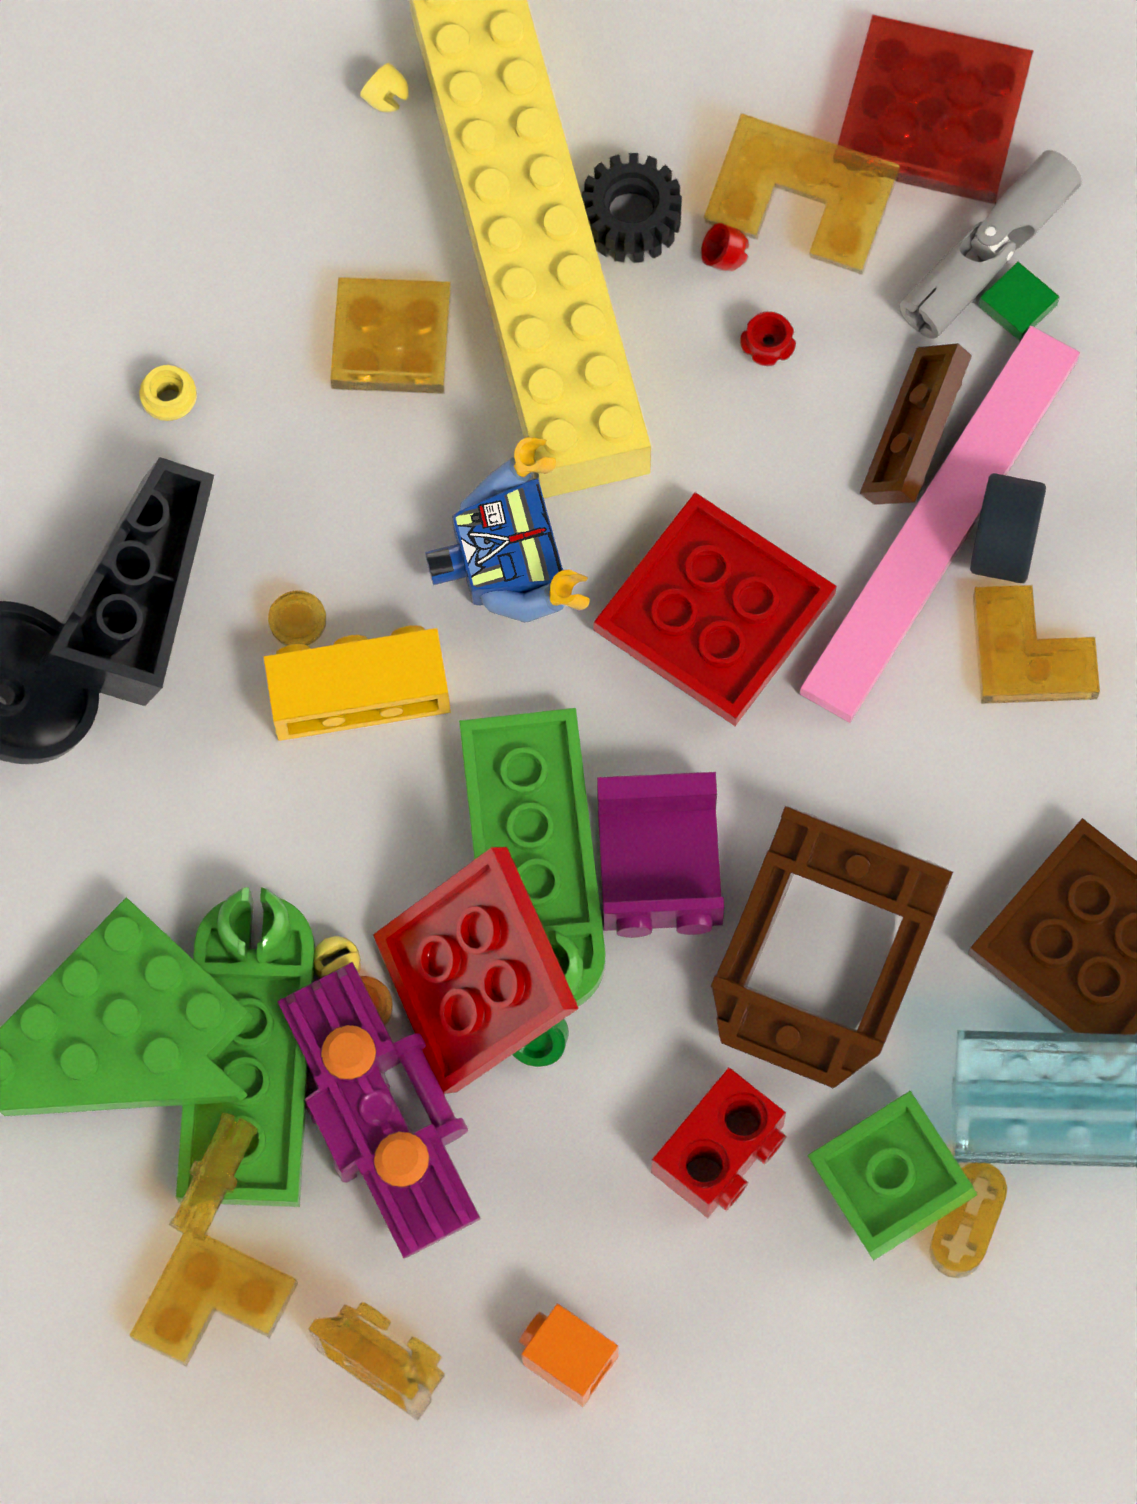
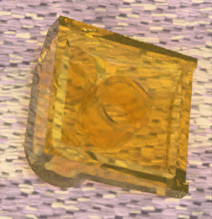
(365, 1349)

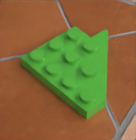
(120, 1028)

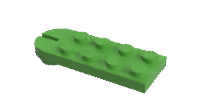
(532, 798)
(264, 1054)

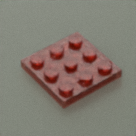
(936, 106)

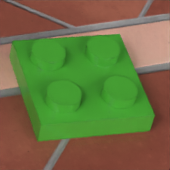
(892, 1175)

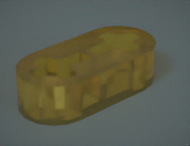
(981, 1225)

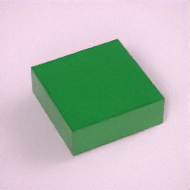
(1018, 300)

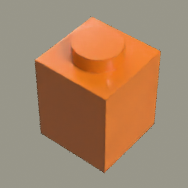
(567, 1353)

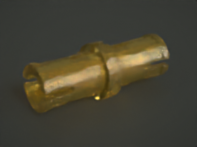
(213, 1177)

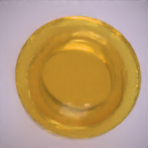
(297, 618)

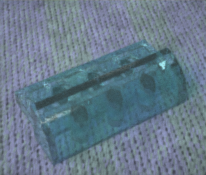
(1045, 1098)

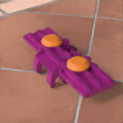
(360, 1120)

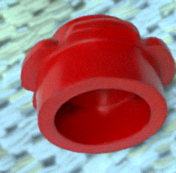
(768, 325)

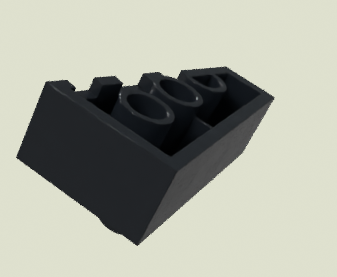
(132, 600)

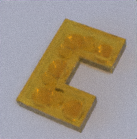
(846, 180)

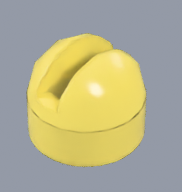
(383, 87)
(331, 946)

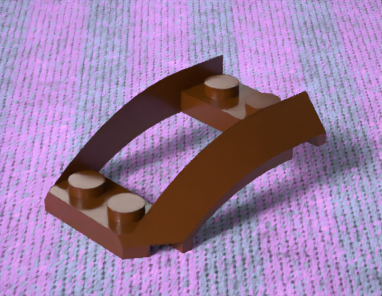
(857, 868)

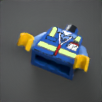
(509, 544)

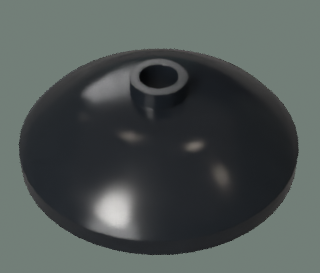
(41, 713)

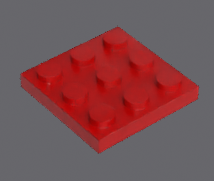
(714, 608)
(475, 970)

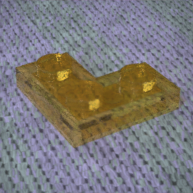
(1016, 663)
(208, 1280)

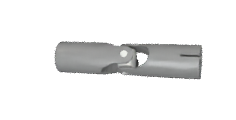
(1011, 224)

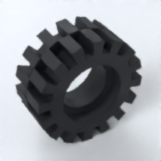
(633, 179)

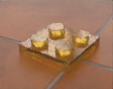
(391, 335)

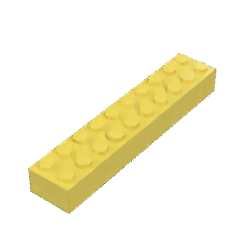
(532, 241)

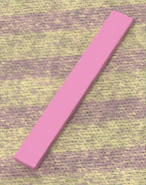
(938, 525)

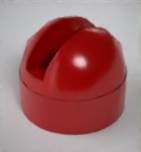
(724, 248)

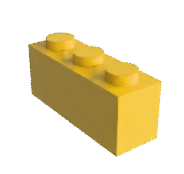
(356, 682)

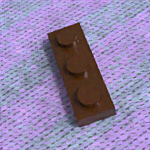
(915, 424)

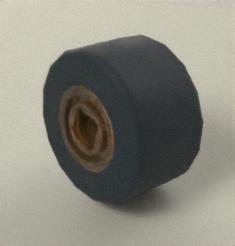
(1007, 528)

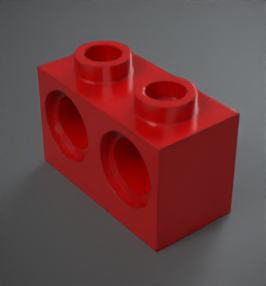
(707, 1136)

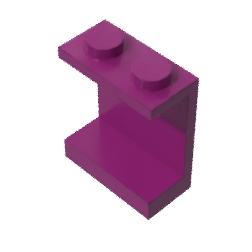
(659, 853)

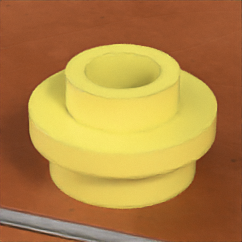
(168, 378)

